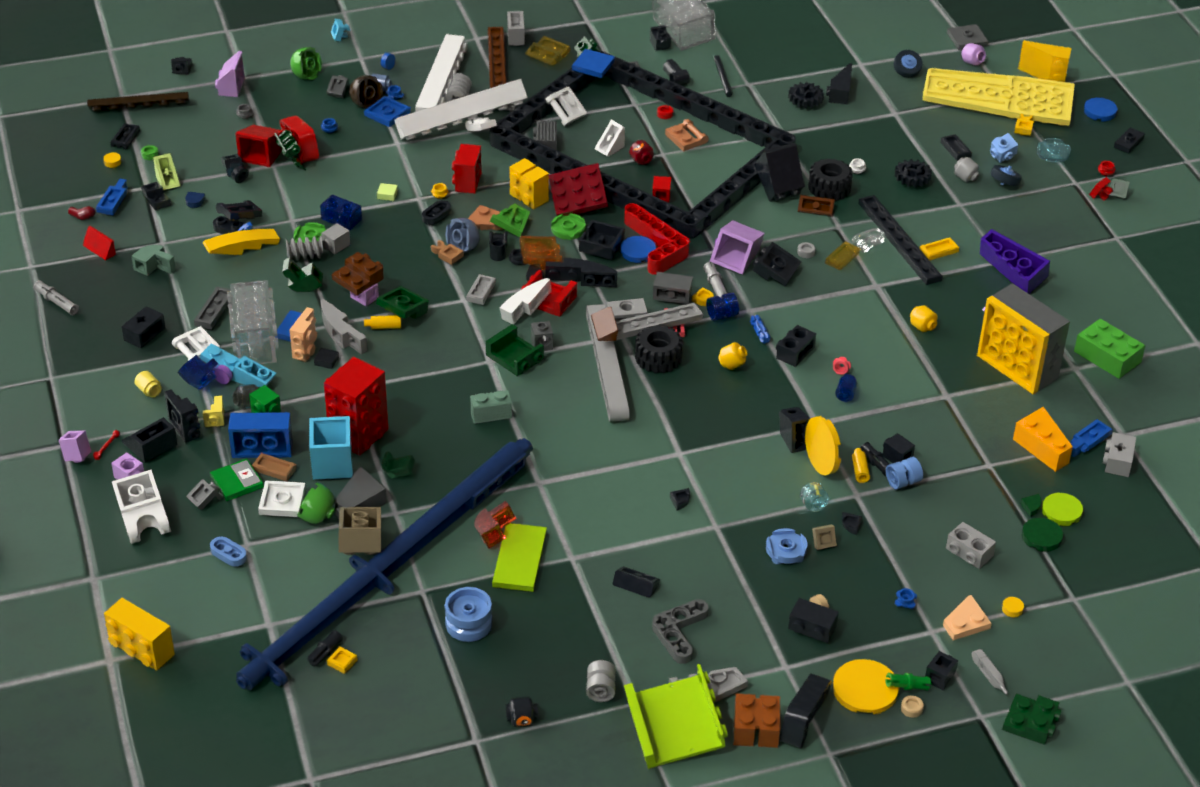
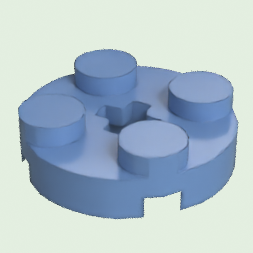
(796, 546)

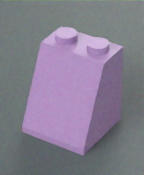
(736, 246)

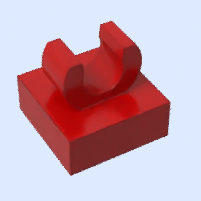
(1101, 189)

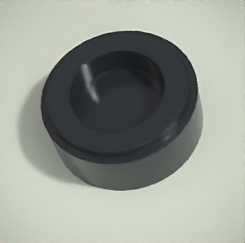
(239, 174)

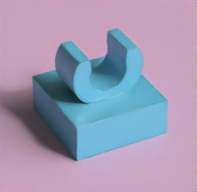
(338, 30)

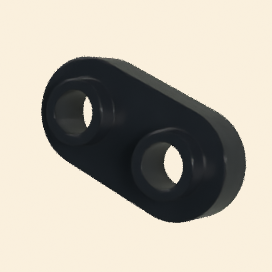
(436, 212)
(225, 226)

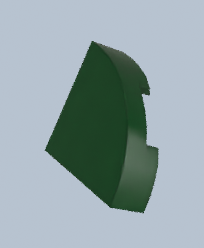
(1031, 504)

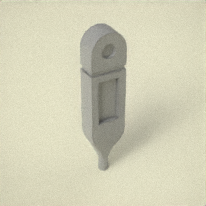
(988, 670)

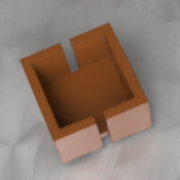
(753, 714)

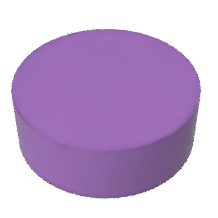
(223, 374)

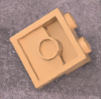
(303, 335)

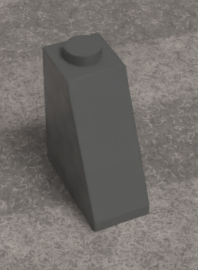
(361, 491)

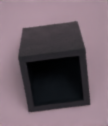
(780, 172)

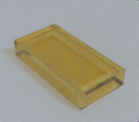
(842, 255)

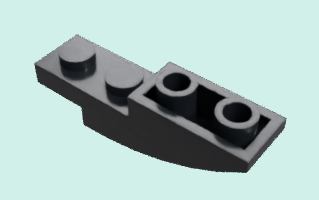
(581, 270)

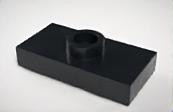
(1129, 140)

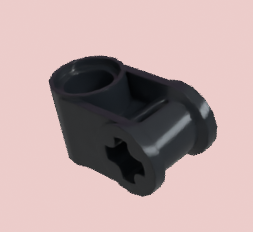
(498, 245)

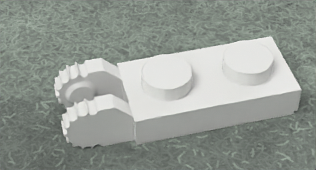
(480, 124)

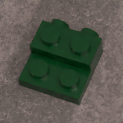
(403, 303)
(1032, 718)

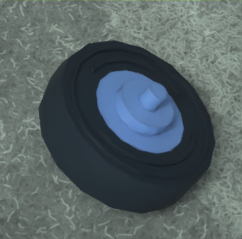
(908, 63)
(1006, 175)

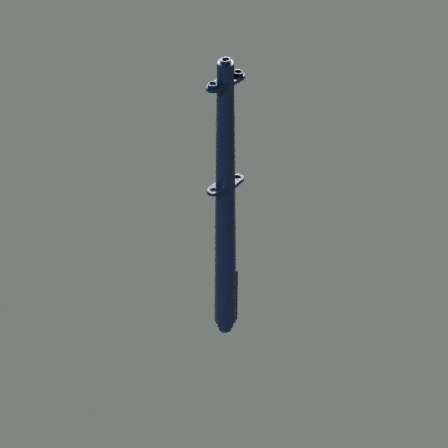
(374, 573)

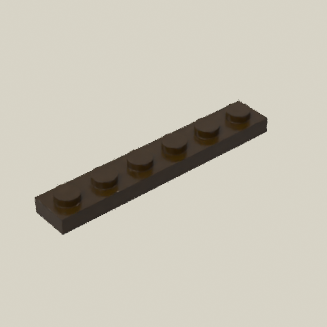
(132, 101)

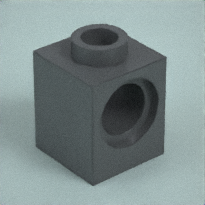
(542, 334)

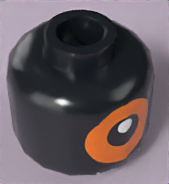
(521, 711)

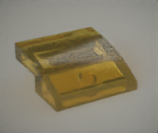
(548, 50)

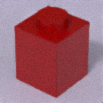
(662, 187)

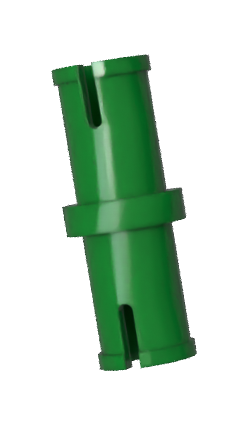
(907, 681)

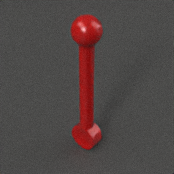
(97, 455)

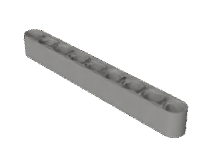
(608, 371)

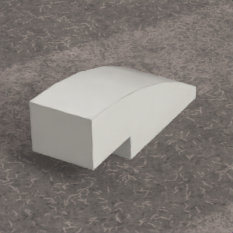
(525, 301)

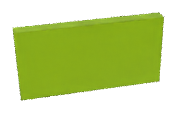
(519, 557)

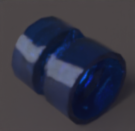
(722, 306)

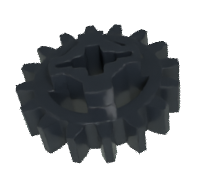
(806, 95)
(913, 173)

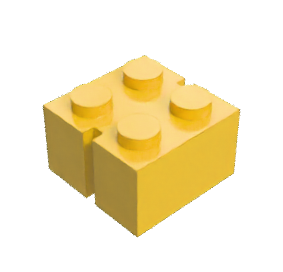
(528, 185)

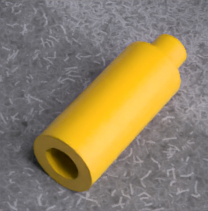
(383, 322)
(860, 466)

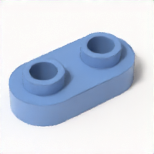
(228, 551)

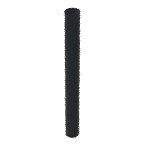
(720, 69)

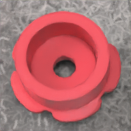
(841, 369)

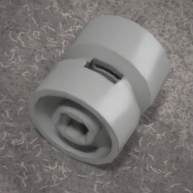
(601, 681)

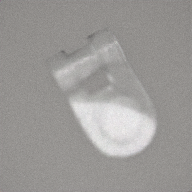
(868, 239)

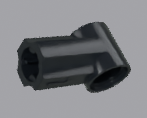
(675, 73)

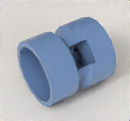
(904, 473)

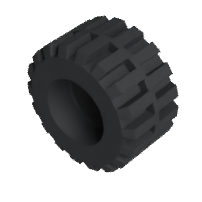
(830, 179)
(658, 349)

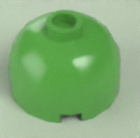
(306, 63)
(317, 505)

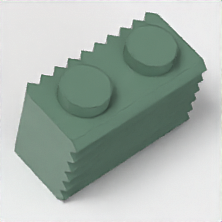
(491, 406)

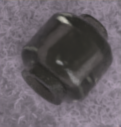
(241, 396)

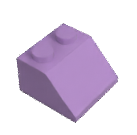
(231, 76)

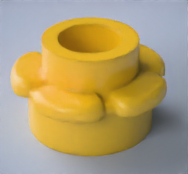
(439, 190)

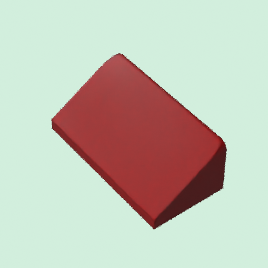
(99, 243)

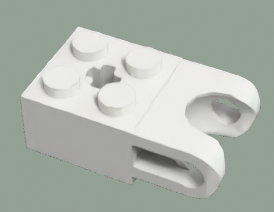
(140, 504)

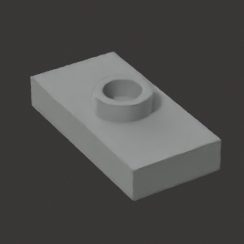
(481, 289)

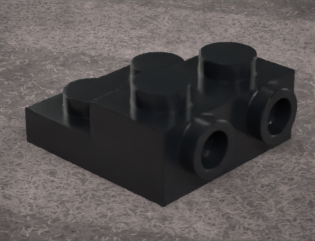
(776, 263)
(182, 416)

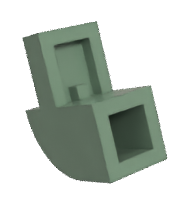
(151, 258)

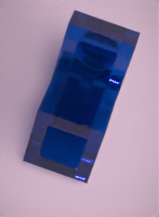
(198, 373)

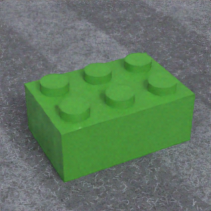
(1109, 348)

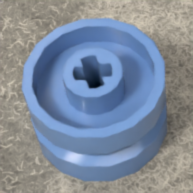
(468, 614)

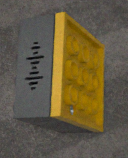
(1023, 338)

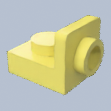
(215, 416)

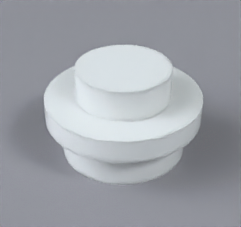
(858, 165)

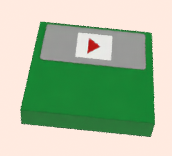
(236, 479)

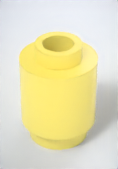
(148, 384)

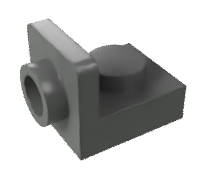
(338, 86)
(203, 493)

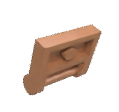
(683, 139)

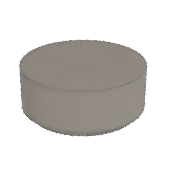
(806, 250)

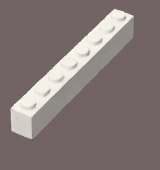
(442, 72)
(460, 109)

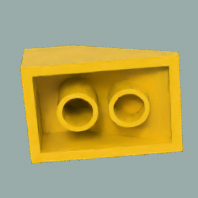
(1044, 60)

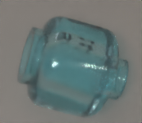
(814, 497)

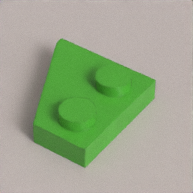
(511, 219)

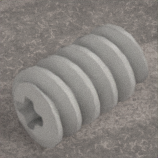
(458, 87)
(304, 248)

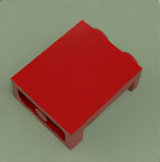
(558, 299)

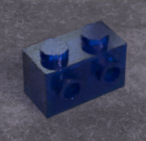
(341, 212)

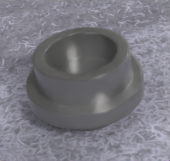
(244, 111)

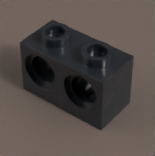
(795, 345)

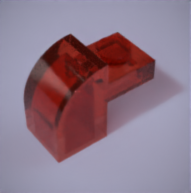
(490, 523)

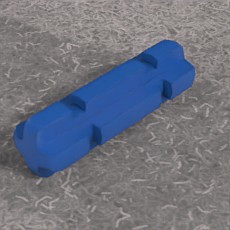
(760, 329)

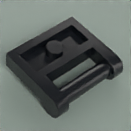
(239, 210)

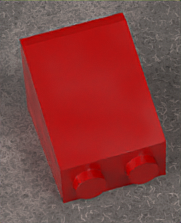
(258, 145)

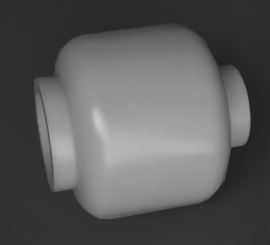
(966, 169)

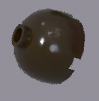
(365, 91)

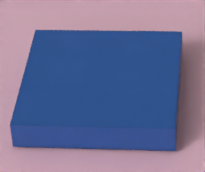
(593, 63)
(386, 111)

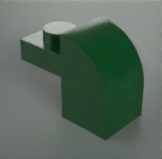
(302, 279)

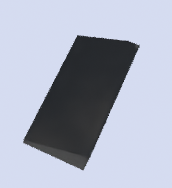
(635, 581)

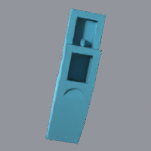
(243, 370)

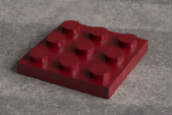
(578, 190)

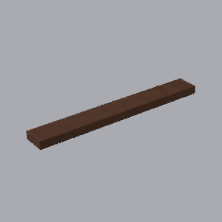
(496, 56)

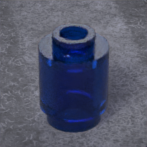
(846, 388)

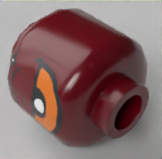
(641, 152)

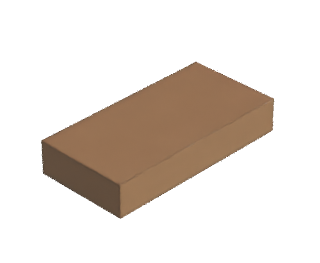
(274, 467)

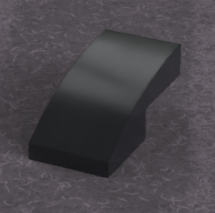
(155, 195)

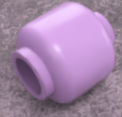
(973, 54)

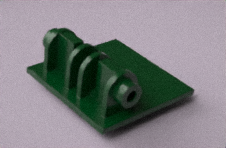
(289, 147)

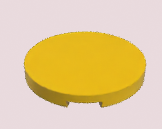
(822, 445)
(862, 686)

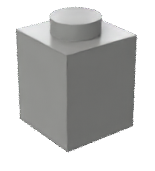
(335, 238)

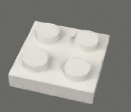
(281, 498)

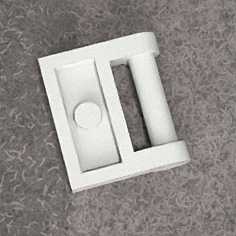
(569, 103)
(198, 339)

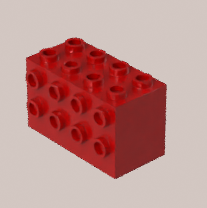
(359, 392)

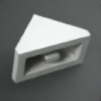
(612, 139)

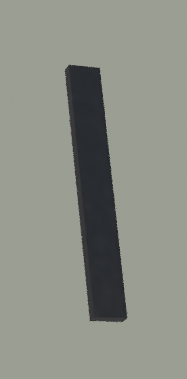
(900, 240)

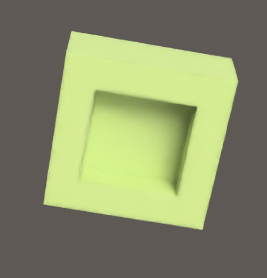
(387, 192)

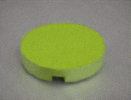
(1062, 509)

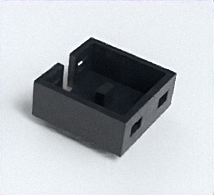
(603, 239)

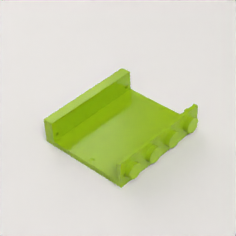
(676, 719)

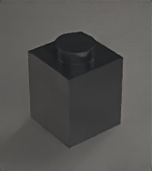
(898, 448)

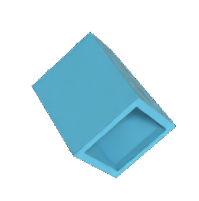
(330, 447)

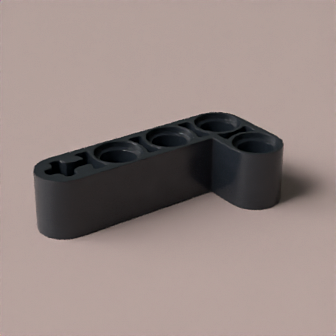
(803, 709)

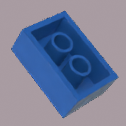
(260, 433)

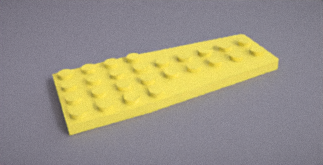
(1001, 94)

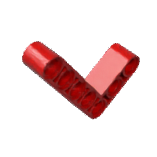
(671, 244)

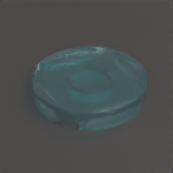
(1053, 150)

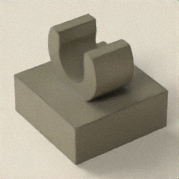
(824, 536)

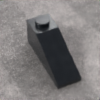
(840, 86)

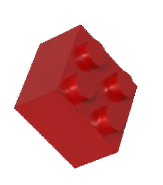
(467, 168)

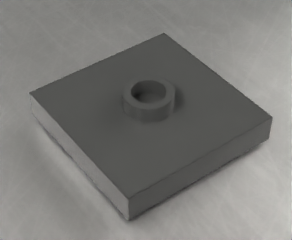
(967, 34)

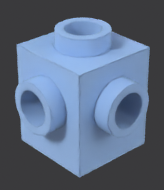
(1003, 148)

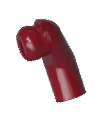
(83, 213)

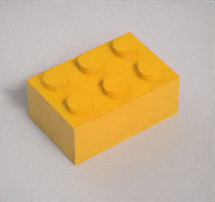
(139, 634)

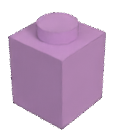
(75, 446)

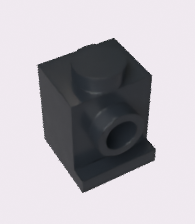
(660, 38)
(941, 669)

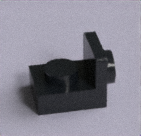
(181, 65)
(231, 162)

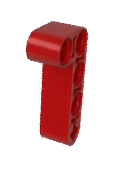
(303, 135)

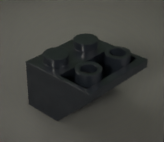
(152, 440)

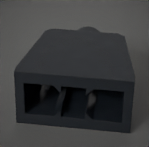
(792, 423)

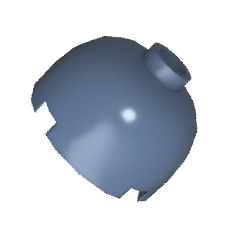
(462, 234)

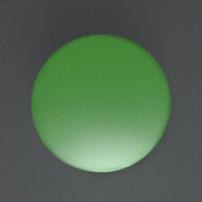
(149, 152)

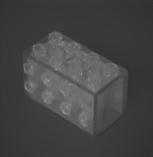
(686, 21)
(253, 321)

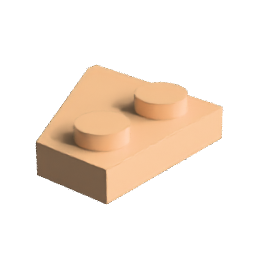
(966, 620)

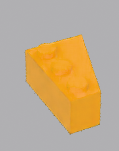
(1043, 439)

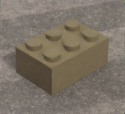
(360, 530)

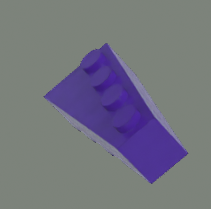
(1014, 261)

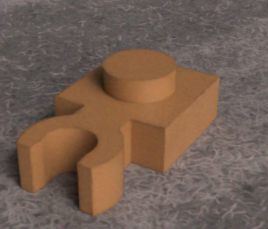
(447, 253)

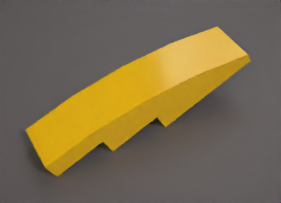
(236, 242)

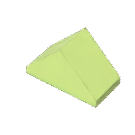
(166, 171)

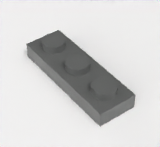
(212, 308)

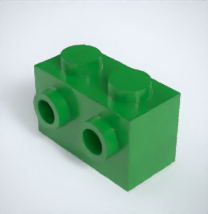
(265, 401)

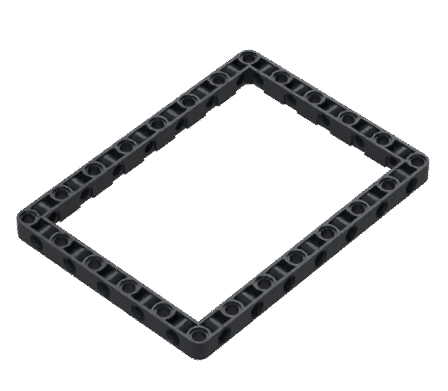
(509, 139)

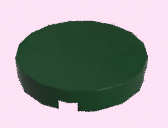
(1042, 534)

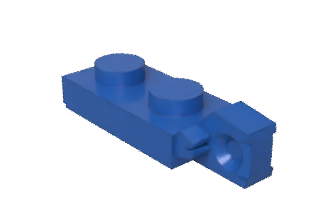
(112, 198)
(1089, 437)

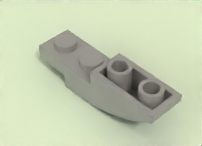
(339, 329)

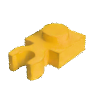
(1024, 125)

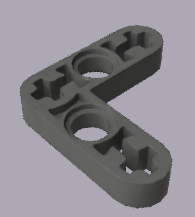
(673, 625)

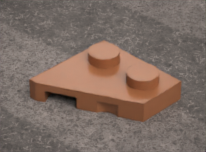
(482, 216)

